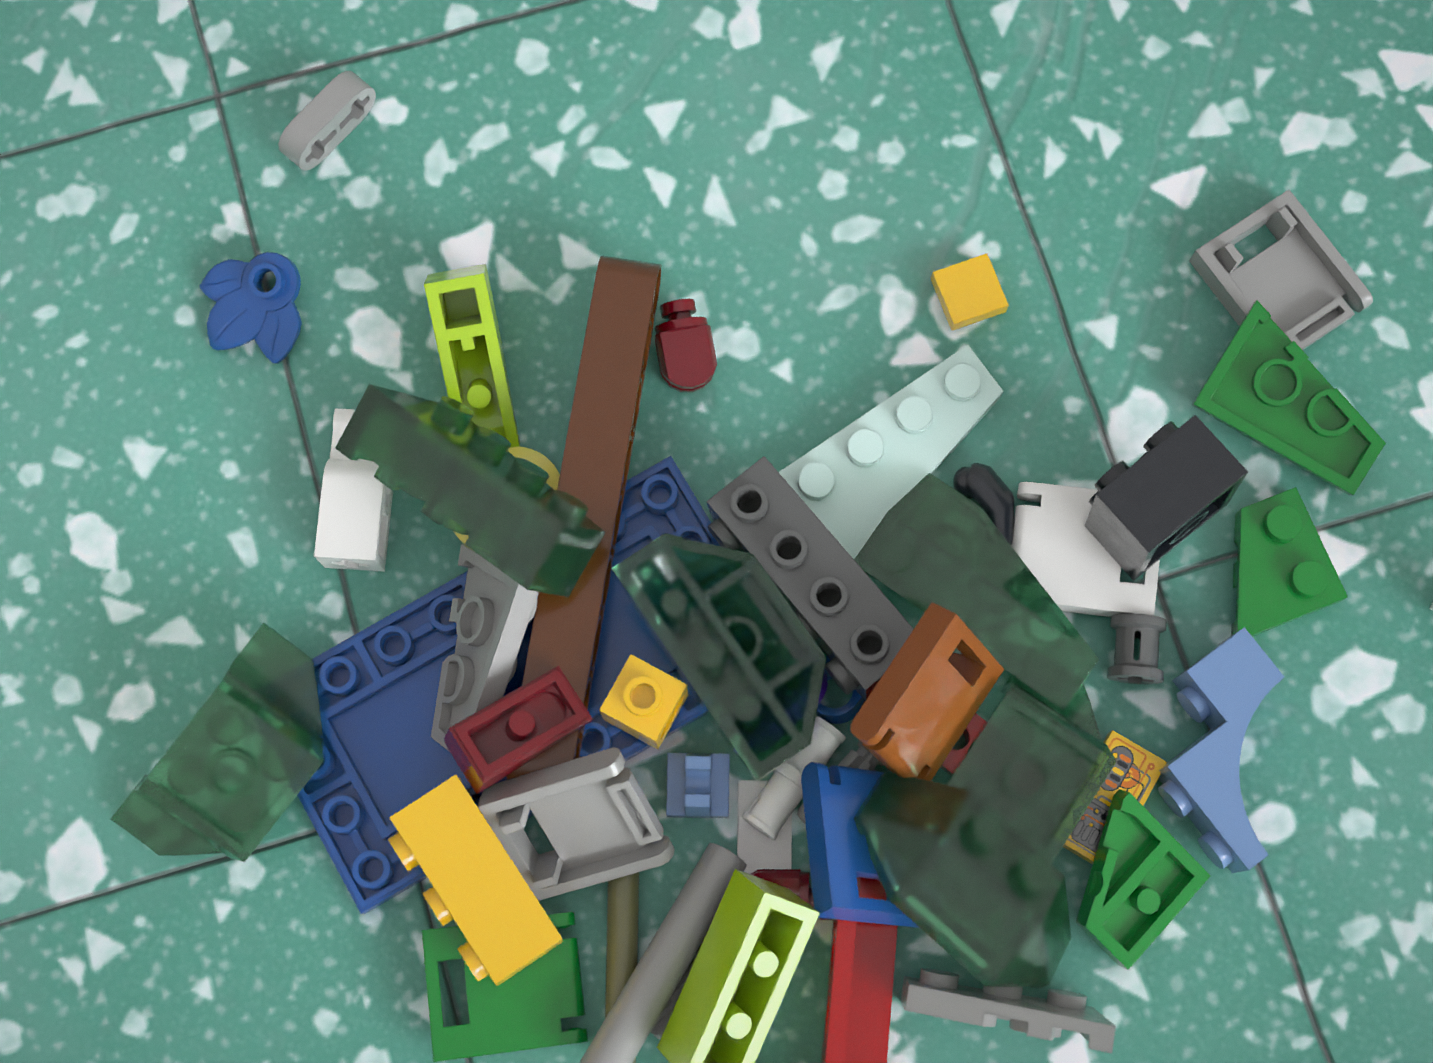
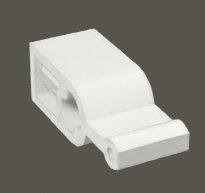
(352, 510)

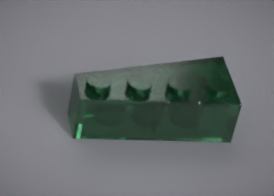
(474, 486)

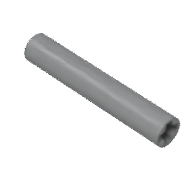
(664, 960)

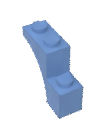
(1205, 776)

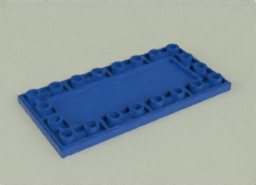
(384, 689)

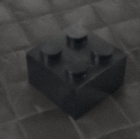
(1163, 496)

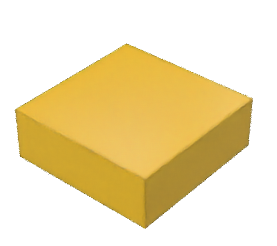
(969, 292)

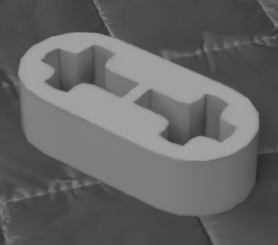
(327, 120)

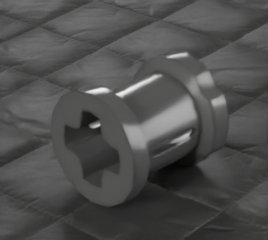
(1148, 630)

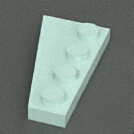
(892, 448)

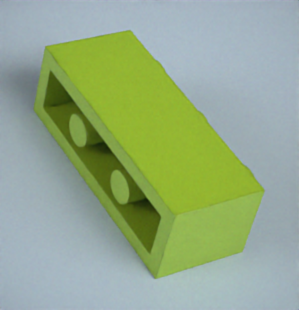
(739, 974)

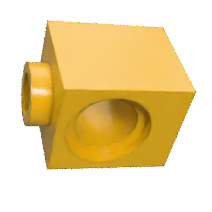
(644, 701)

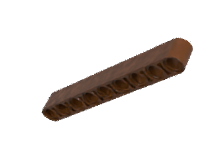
(596, 472)

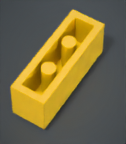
(473, 882)

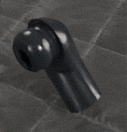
(990, 493)

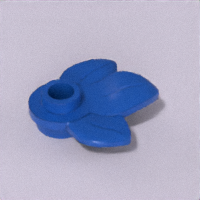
(250, 313)

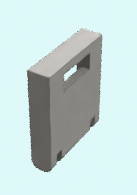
(1295, 279)
(590, 816)

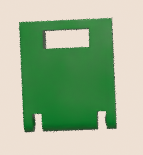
(517, 1013)

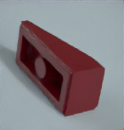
(516, 729)

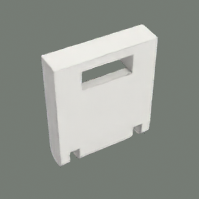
(1070, 559)

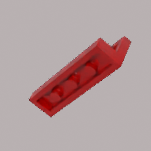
(860, 987)

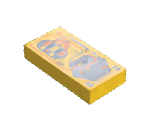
(1133, 772)

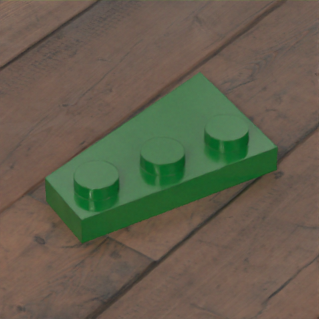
(1285, 404)

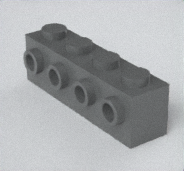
(813, 573)

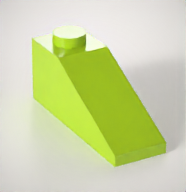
(472, 346)

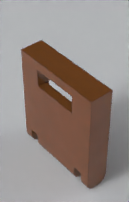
(926, 696)

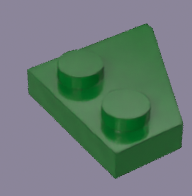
(1280, 565)
(1135, 882)

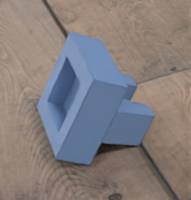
(697, 785)

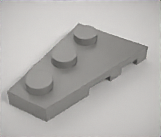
(489, 636)
(940, 996)

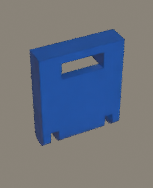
(837, 848)

